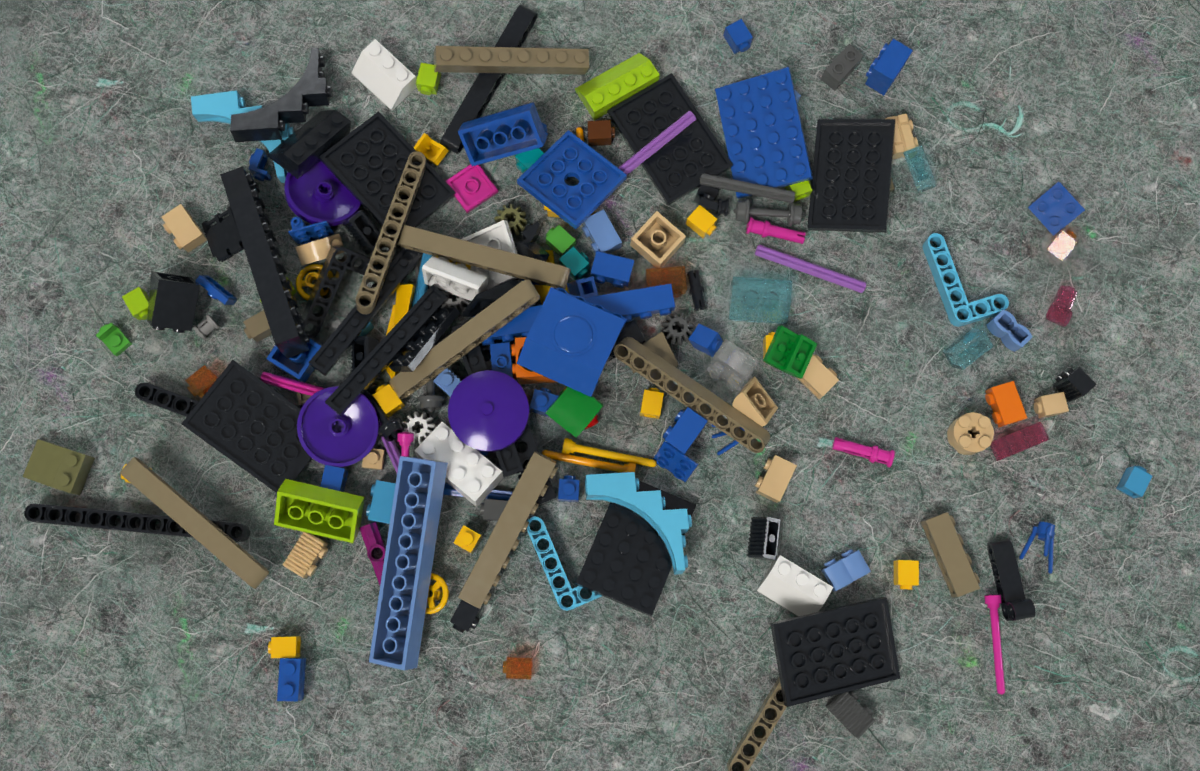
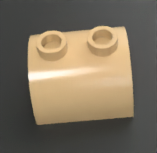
(755, 402)

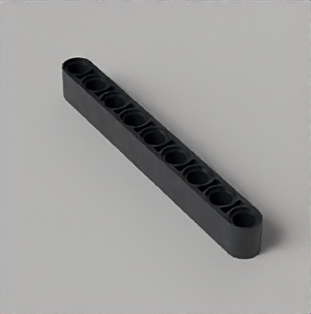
(487, 83)

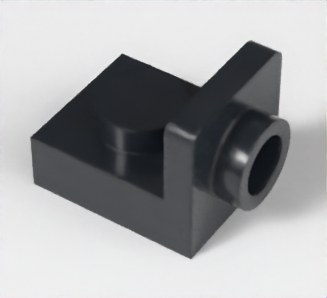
(706, 197)

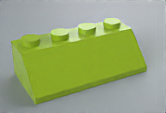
(617, 85)

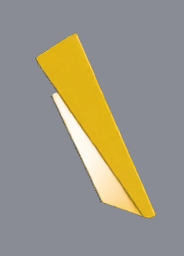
(403, 304)

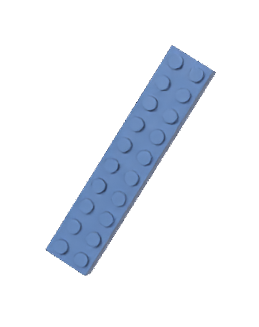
(408, 563)

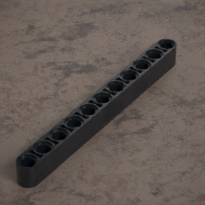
(107, 521)

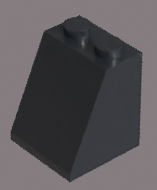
(172, 302)

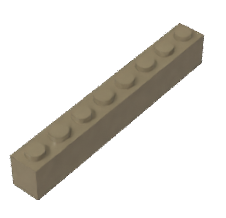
(510, 60)
(507, 529)

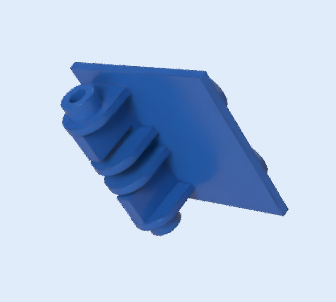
(1056, 208)
(304, 234)
(675, 461)

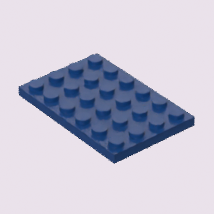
(764, 131)

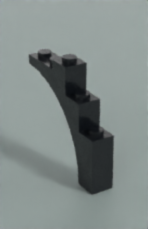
(292, 107)

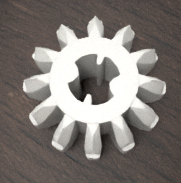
(424, 422)

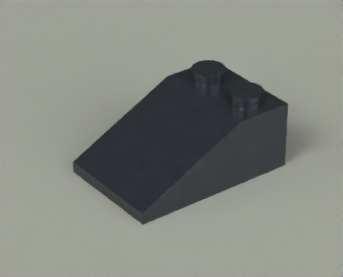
(487, 297)

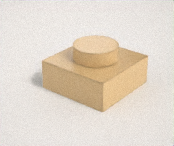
(374, 459)

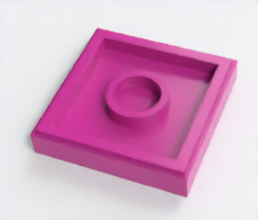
(472, 187)

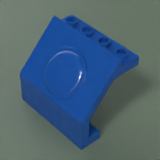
(571, 340)

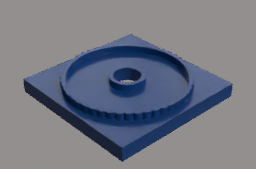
(576, 159)

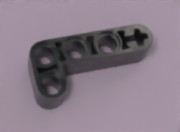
(1008, 581)

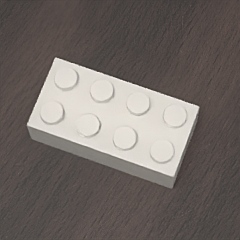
(466, 469)

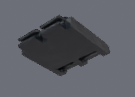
(223, 236)

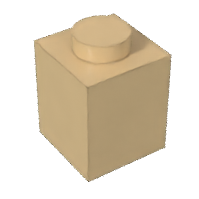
(1050, 405)

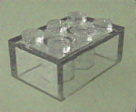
(732, 365)

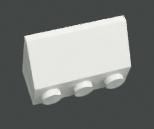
(384, 75)
(454, 278)
(794, 587)

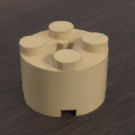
(978, 425)

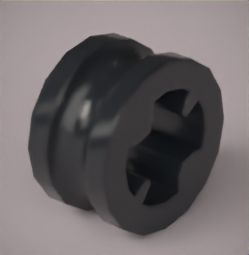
(722, 207)

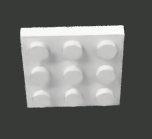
(497, 237)

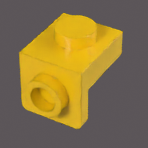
(431, 149)

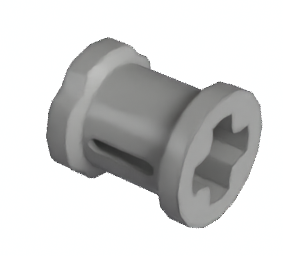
(206, 327)

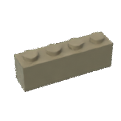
(950, 554)

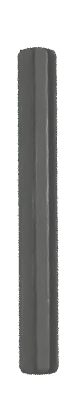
(747, 188)

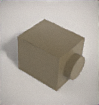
(257, 327)

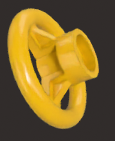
(308, 280)
(437, 594)

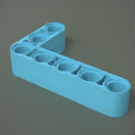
(955, 287)
(558, 571)

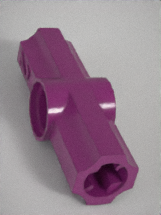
(373, 540)

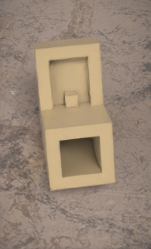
(317, 249)

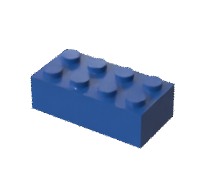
(502, 134)

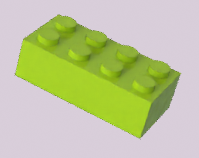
(318, 510)

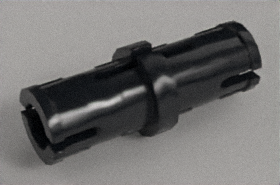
(696, 290)

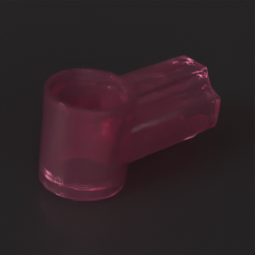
(1060, 310)

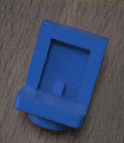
(257, 164)

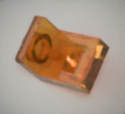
(1063, 244)

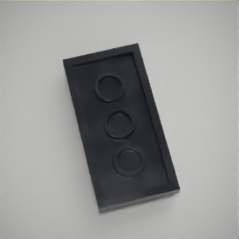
(424, 340)

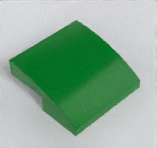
(790, 352)
(574, 410)

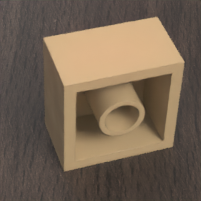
(657, 240)

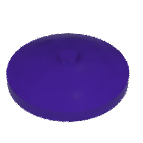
(320, 197)
(488, 411)
(337, 438)

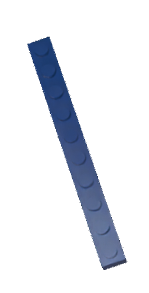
(629, 304)

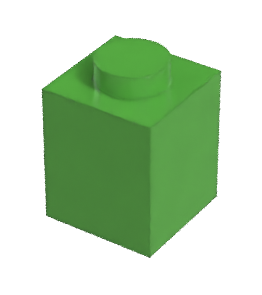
(560, 240)

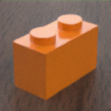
(1005, 404)

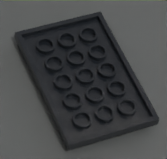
(681, 161)
(371, 166)
(851, 175)
(250, 426)
(630, 557)
(835, 651)

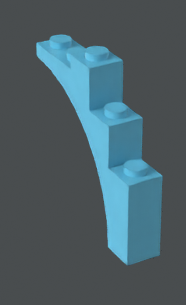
(222, 105)
(669, 524)

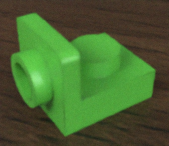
(113, 338)

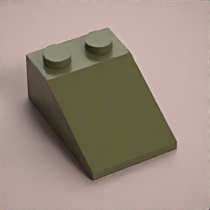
(58, 467)

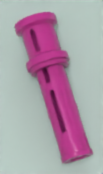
(766, 229)
(872, 453)

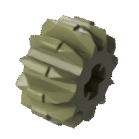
(510, 213)

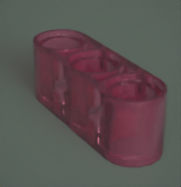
(1019, 441)

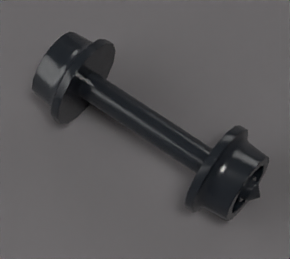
(390, 426)

